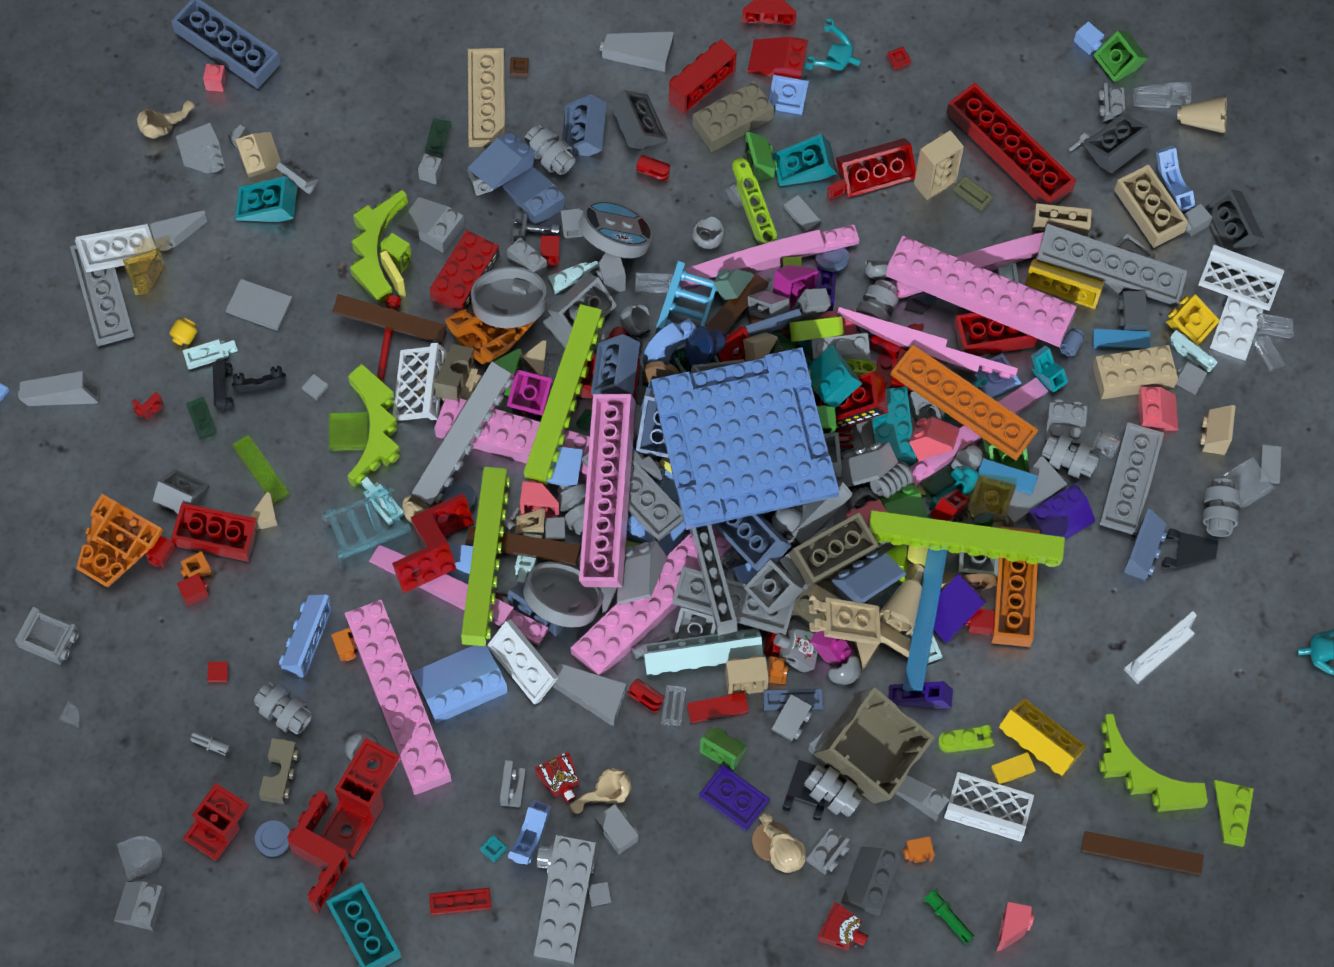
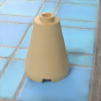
(1205, 114)
(902, 607)

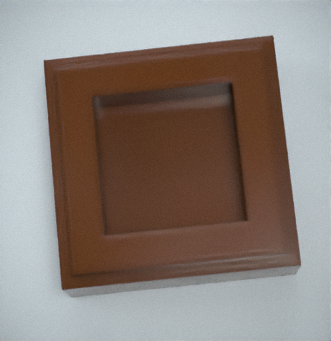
(519, 66)

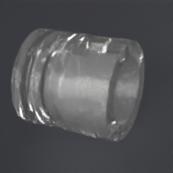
(1106, 444)

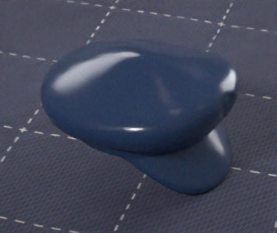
(703, 345)

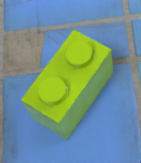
(398, 250)

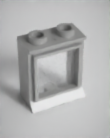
(47, 636)

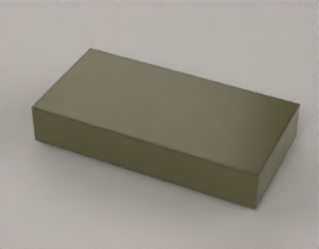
(973, 193)

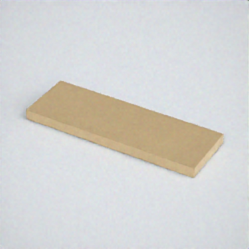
(485, 96)

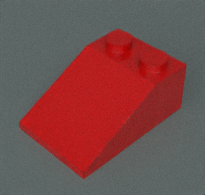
(778, 56)

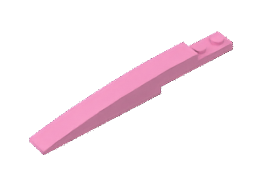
(772, 253)
(989, 258)
(930, 344)
(1015, 402)
(455, 592)

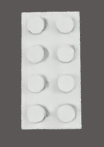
(111, 247)
(1237, 326)
(522, 661)

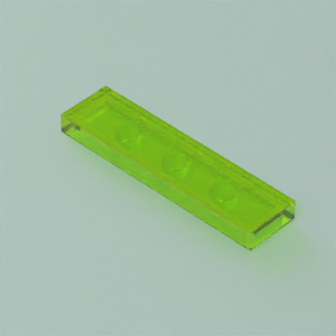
(260, 469)

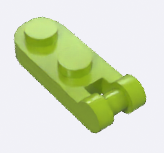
(966, 739)

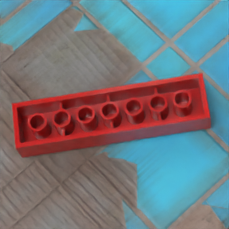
(1010, 146)

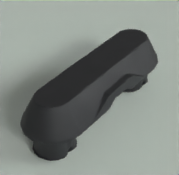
(221, 368)
(274, 379)

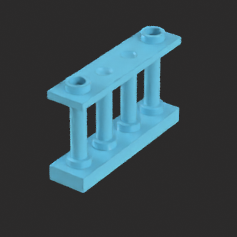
(676, 291)

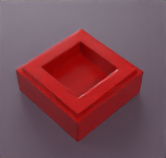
(898, 58)
(836, 189)
(217, 672)

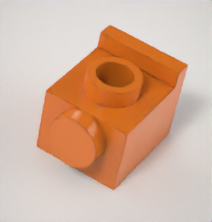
(195, 562)
(344, 644)
(777, 670)
(918, 850)

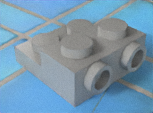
(1066, 420)

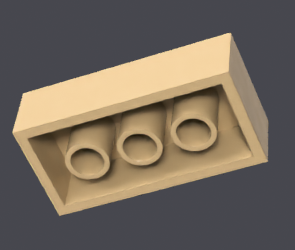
(938, 164)
(1151, 206)
(1129, 371)

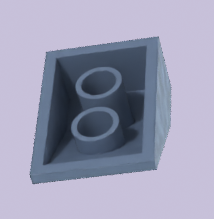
(503, 160)
(535, 195)

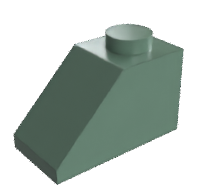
(732, 283)

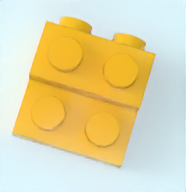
(1192, 319)

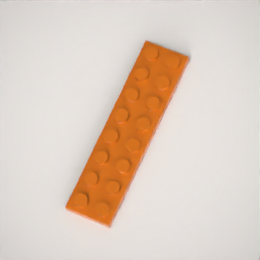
(964, 402)

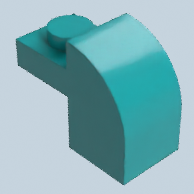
(1047, 371)

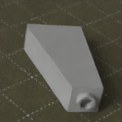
(639, 49)
(59, 390)
(1047, 486)
(816, 514)
(591, 691)

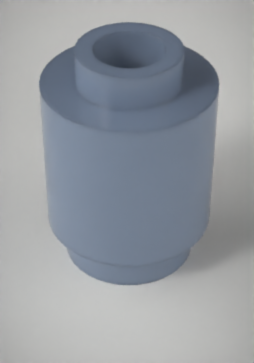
(1072, 342)

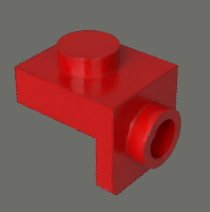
(151, 406)

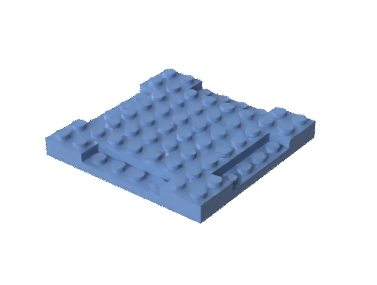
(744, 439)

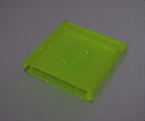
(348, 431)

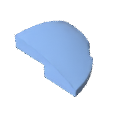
(462, 557)

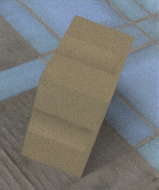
(874, 745)

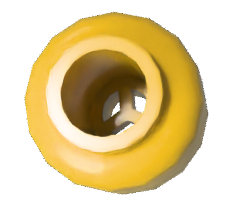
(183, 331)

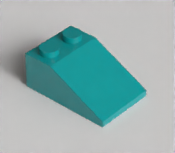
(805, 161)
(267, 201)
(833, 377)

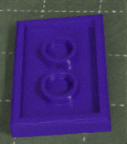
(956, 607)
(734, 797)

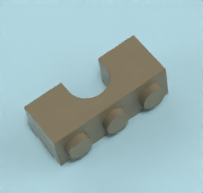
(450, 381)
(277, 788)

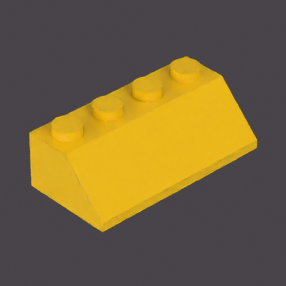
(1064, 283)
(1042, 736)

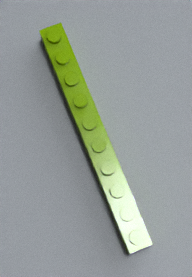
(563, 394)
(966, 538)
(484, 557)

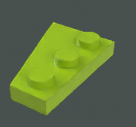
(1234, 811)

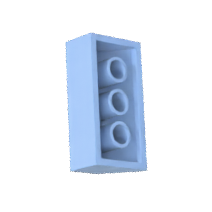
(306, 635)

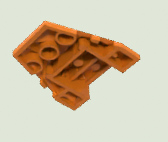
(487, 340)
(115, 541)

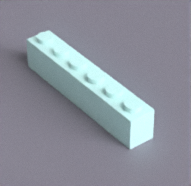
(701, 651)

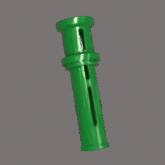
(943, 909)

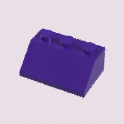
(1062, 514)

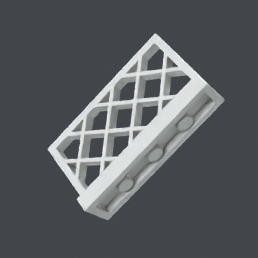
(1245, 267)
(428, 398)
(1161, 649)
(984, 821)

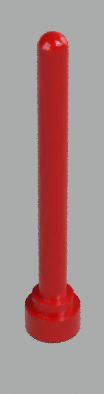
(392, 302)

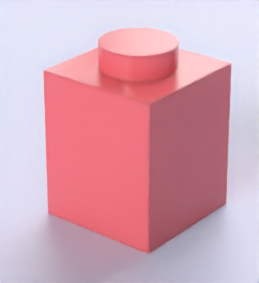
(215, 77)

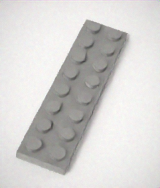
(1111, 264)

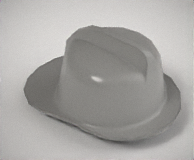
(923, 408)

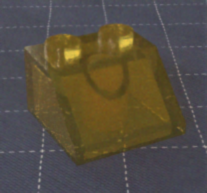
(144, 270)
(992, 497)

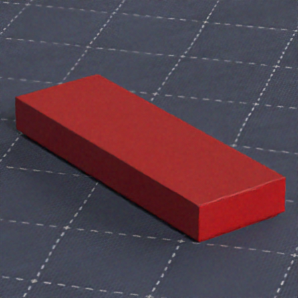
(717, 707)
(460, 901)

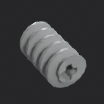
(892, 481)

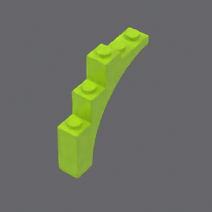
(366, 245)
(379, 446)
(1168, 793)

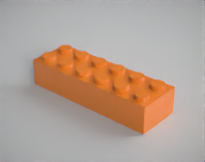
(1015, 601)

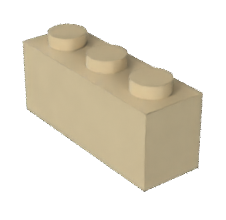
(1072, 219)

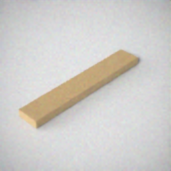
(888, 635)

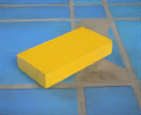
(1013, 768)

